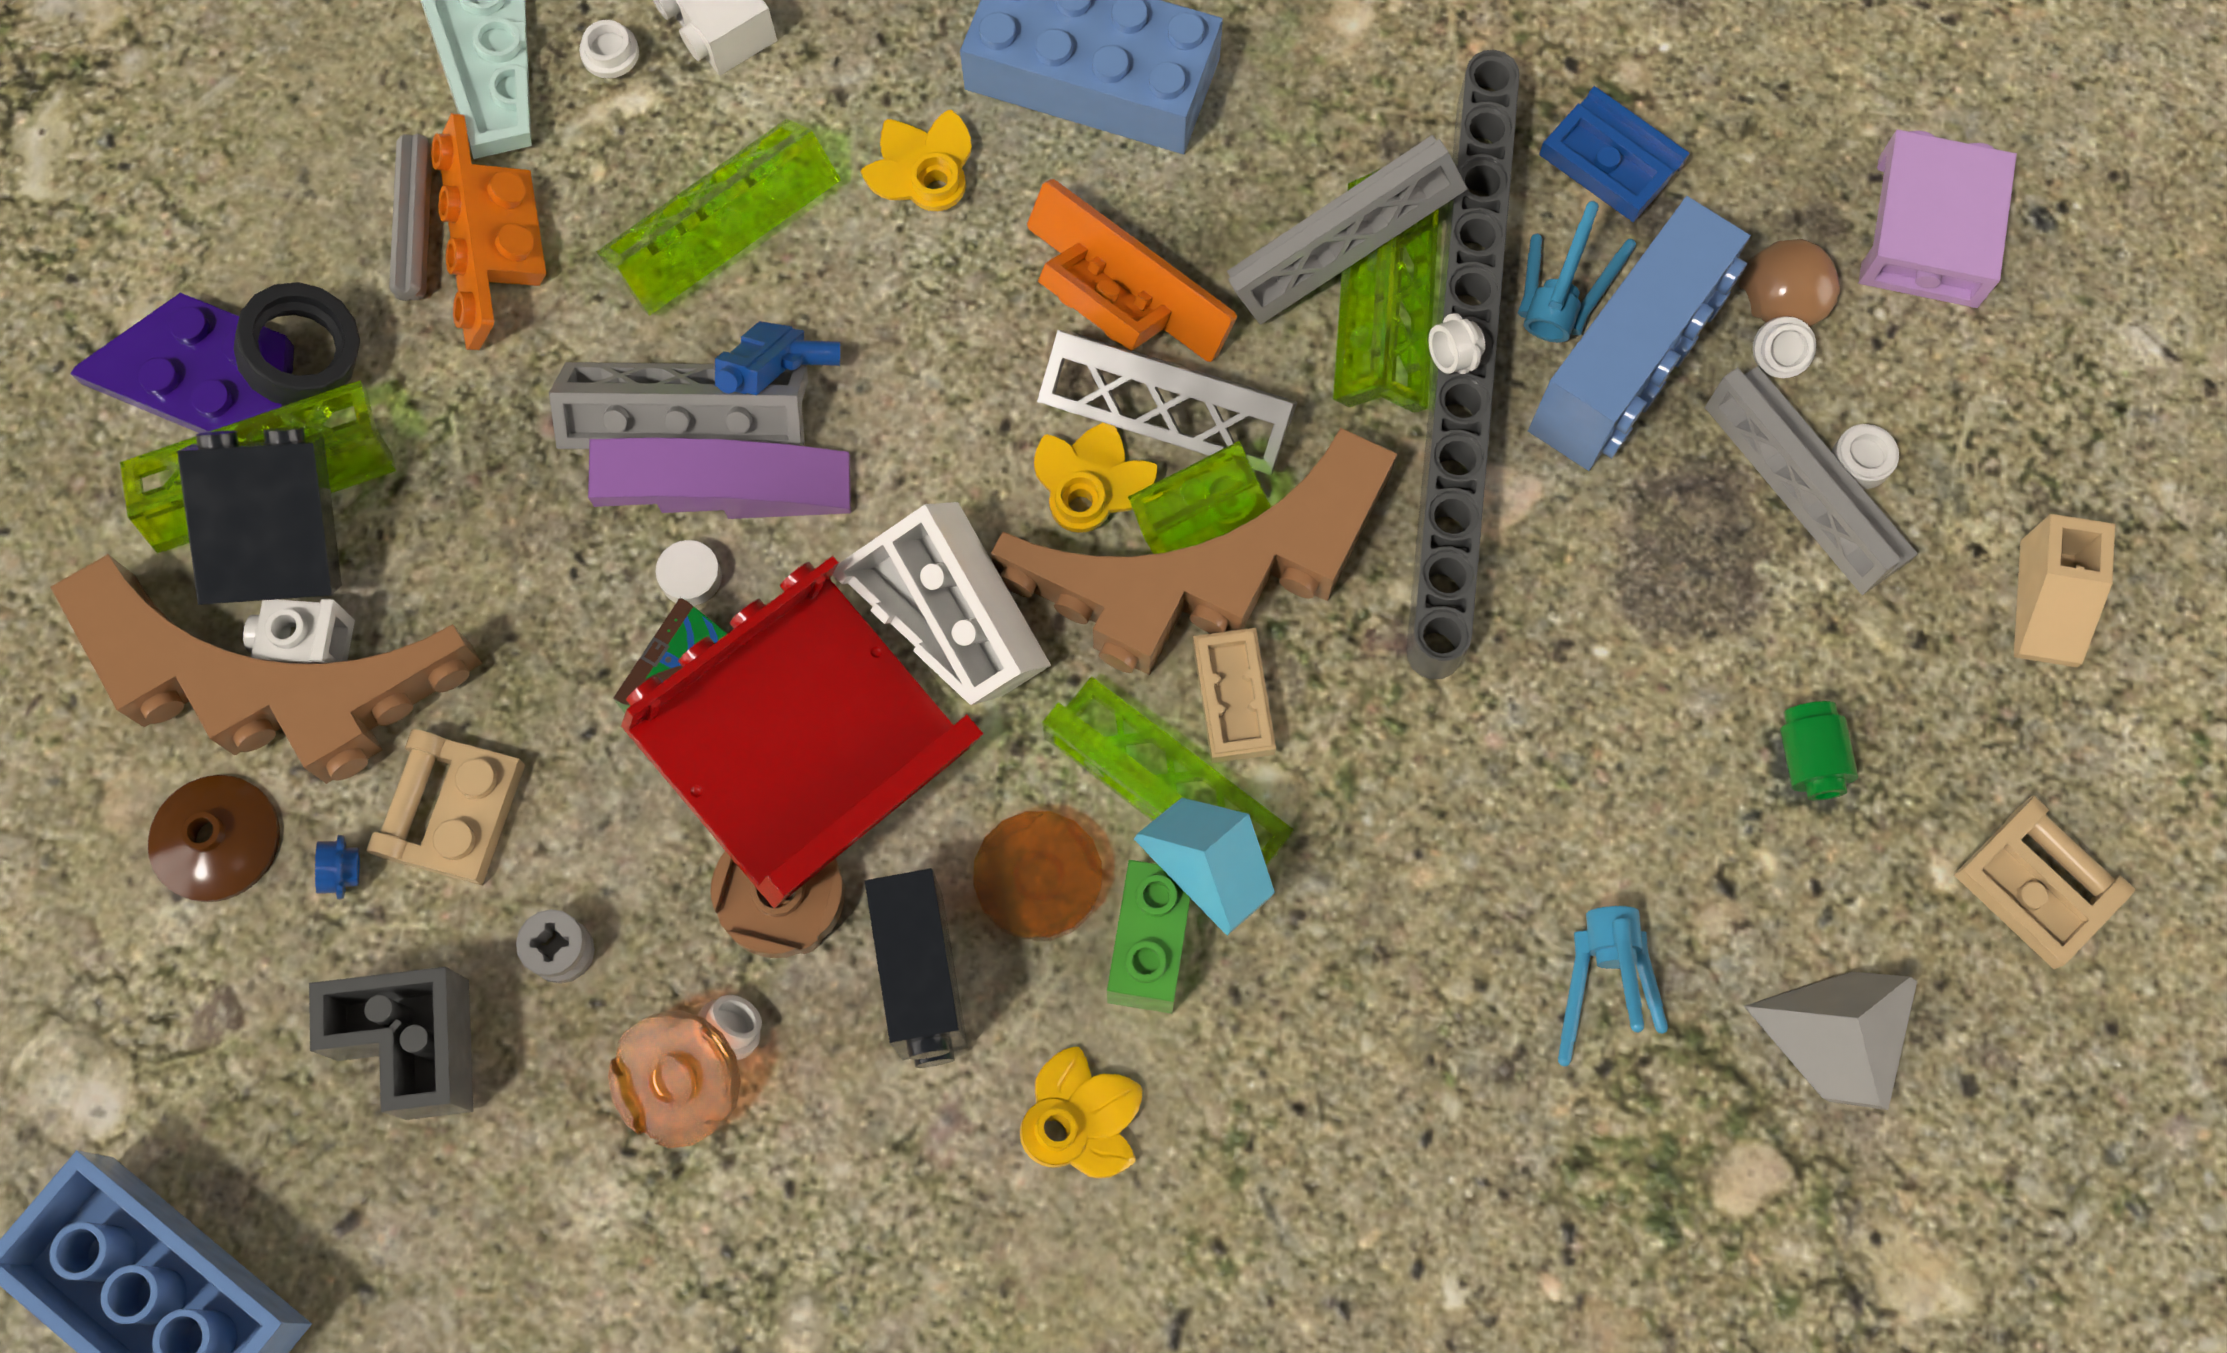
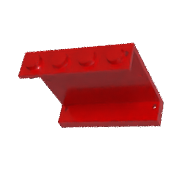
(793, 732)

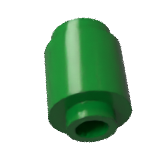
(1818, 750)

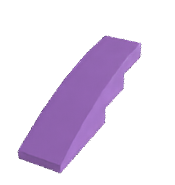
(719, 474)

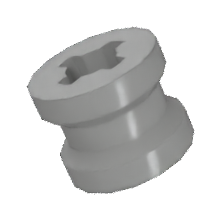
(569, 951)

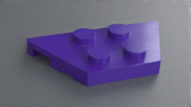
(184, 366)

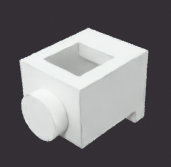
(320, 634)

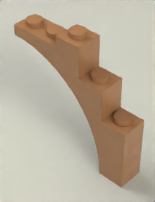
(1217, 582)
(244, 700)

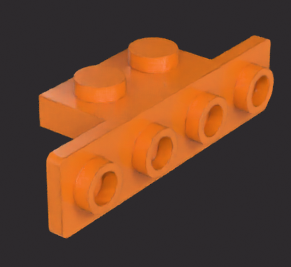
(490, 229)
(1121, 280)

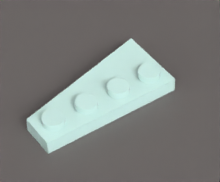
(486, 69)

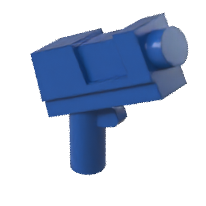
(766, 353)

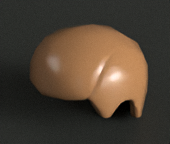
(1791, 281)

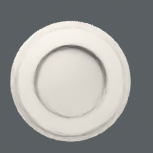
(1867, 454)
(689, 572)

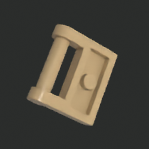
(466, 815)
(2032, 895)

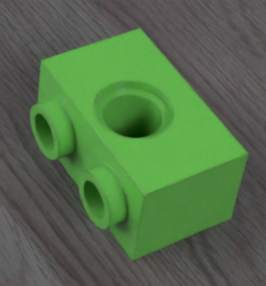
(1148, 940)

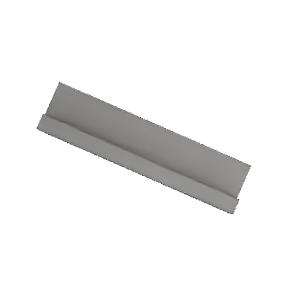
(1347, 229)
(1170, 377)
(671, 403)
(1809, 479)

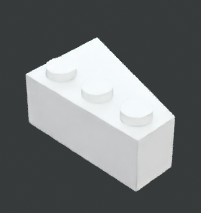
(948, 601)

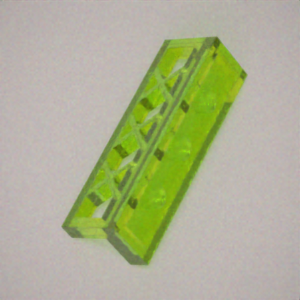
(720, 215)
(1371, 324)
(352, 451)
(1130, 779)

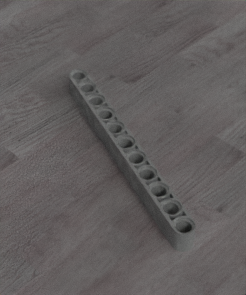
(1448, 436)

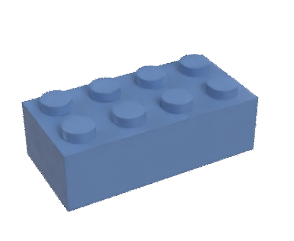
(1097, 63)
(1641, 335)
(133, 1275)

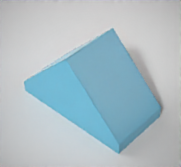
(1211, 858)

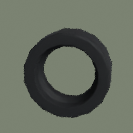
(305, 302)

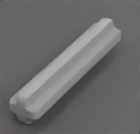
(411, 217)

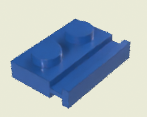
(1613, 154)

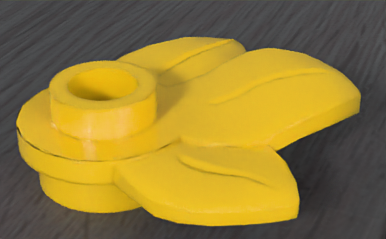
(918, 158)
(1090, 470)
(1089, 1110)

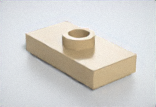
(1234, 695)

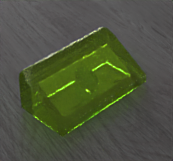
(1200, 501)

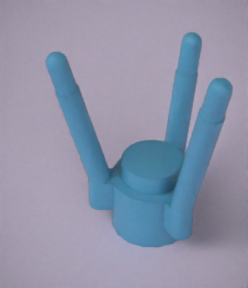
(1554, 309)
(1617, 943)

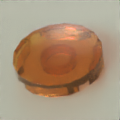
(1037, 875)
(674, 1078)

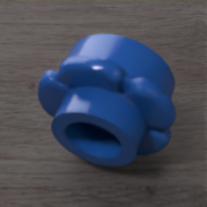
(336, 867)

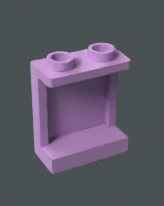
(1940, 218)

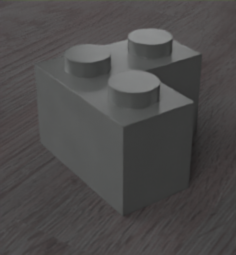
(415, 1027)

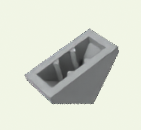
(1843, 1033)

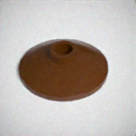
(235, 854)

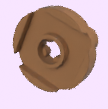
(783, 931)

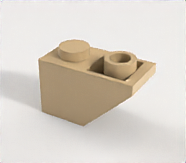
(2062, 588)

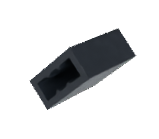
(259, 516)
(916, 967)

